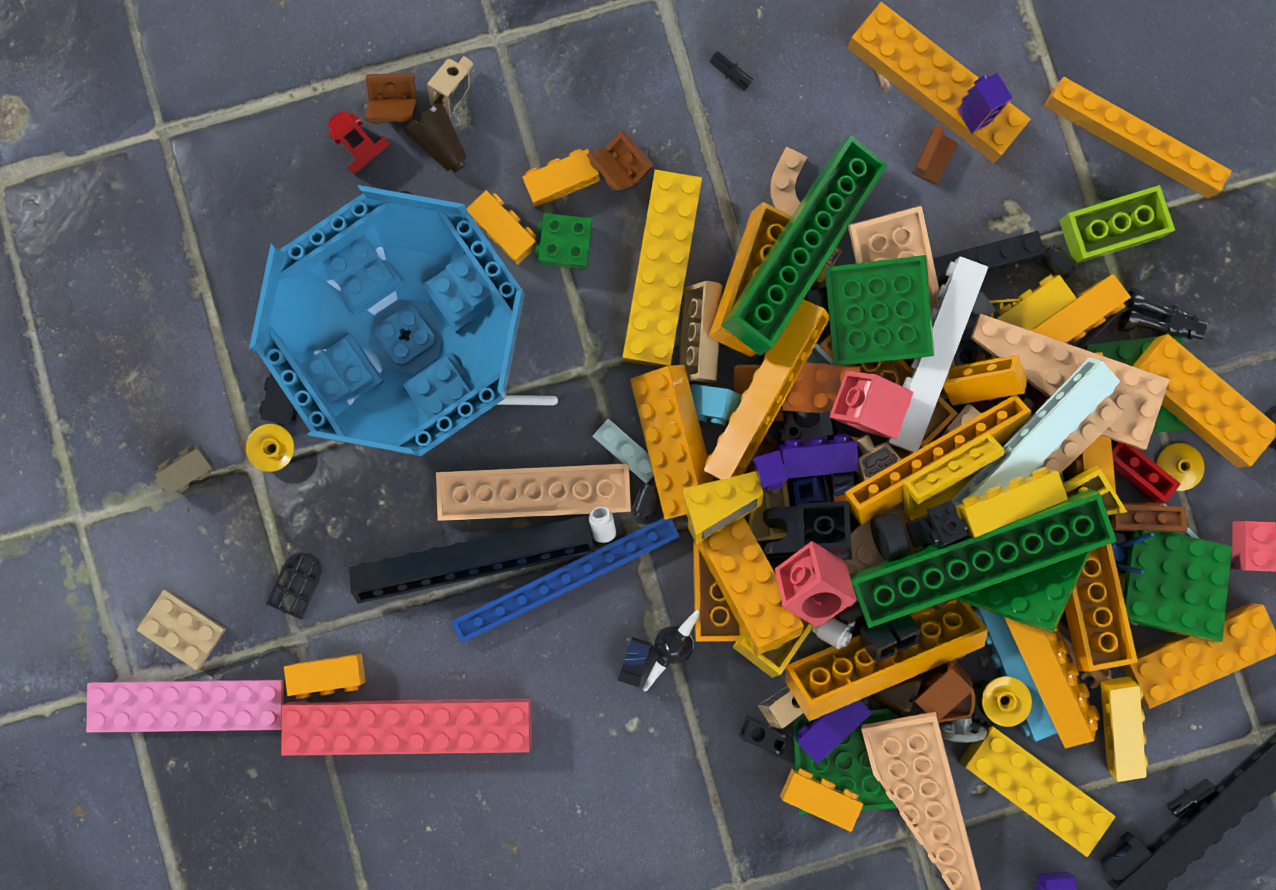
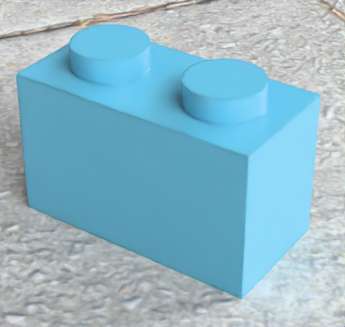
(714, 403)

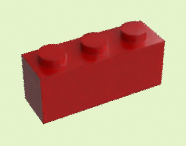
(1142, 473)

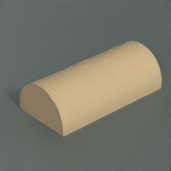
(696, 349)

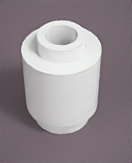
(602, 524)
(834, 633)

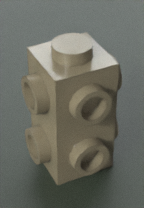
(178, 473)

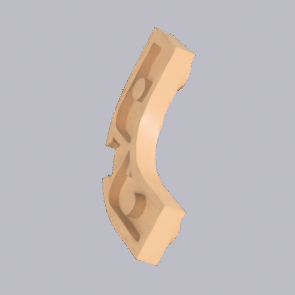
(784, 180)

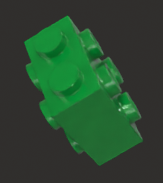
(564, 241)

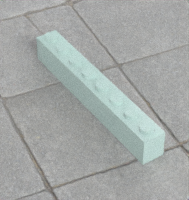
(1045, 429)

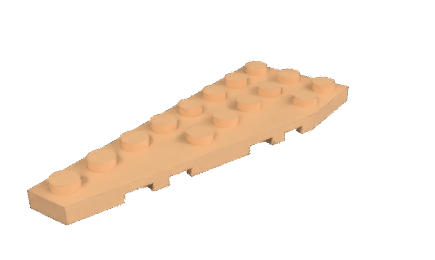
(895, 237)
(1052, 362)
(917, 777)

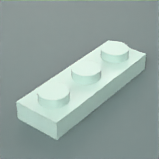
(625, 450)

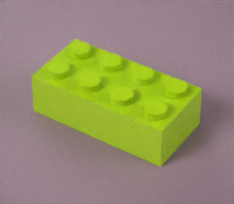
(1117, 224)

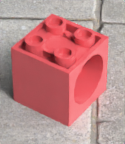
(871, 404)
(815, 584)

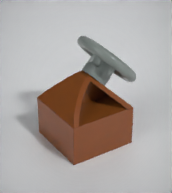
(951, 695)

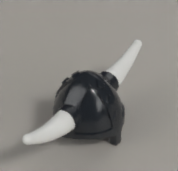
(672, 646)

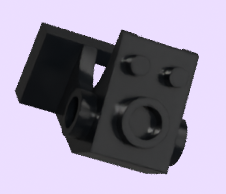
(790, 430)
(945, 530)

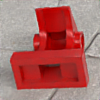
(341, 125)

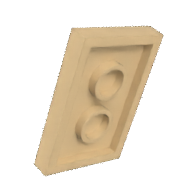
(181, 629)

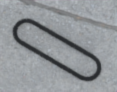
(1098, 329)

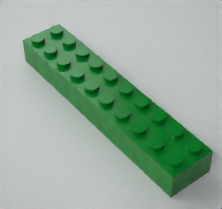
(804, 246)
(973, 563)

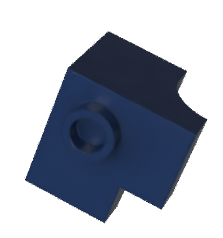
(808, 490)

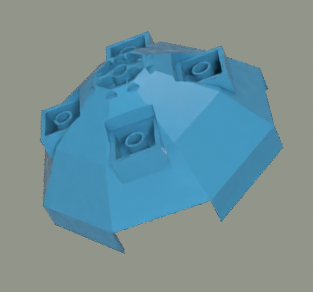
(349, 292)

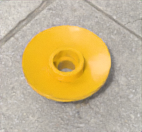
(258, 447)
(1171, 459)
(1018, 703)

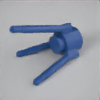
(1119, 554)

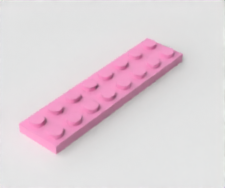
(184, 705)

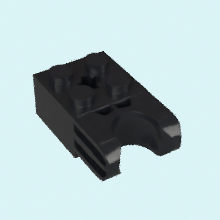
(807, 524)

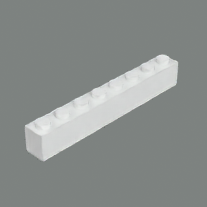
(948, 327)

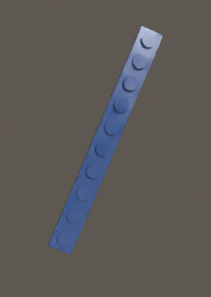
(564, 579)

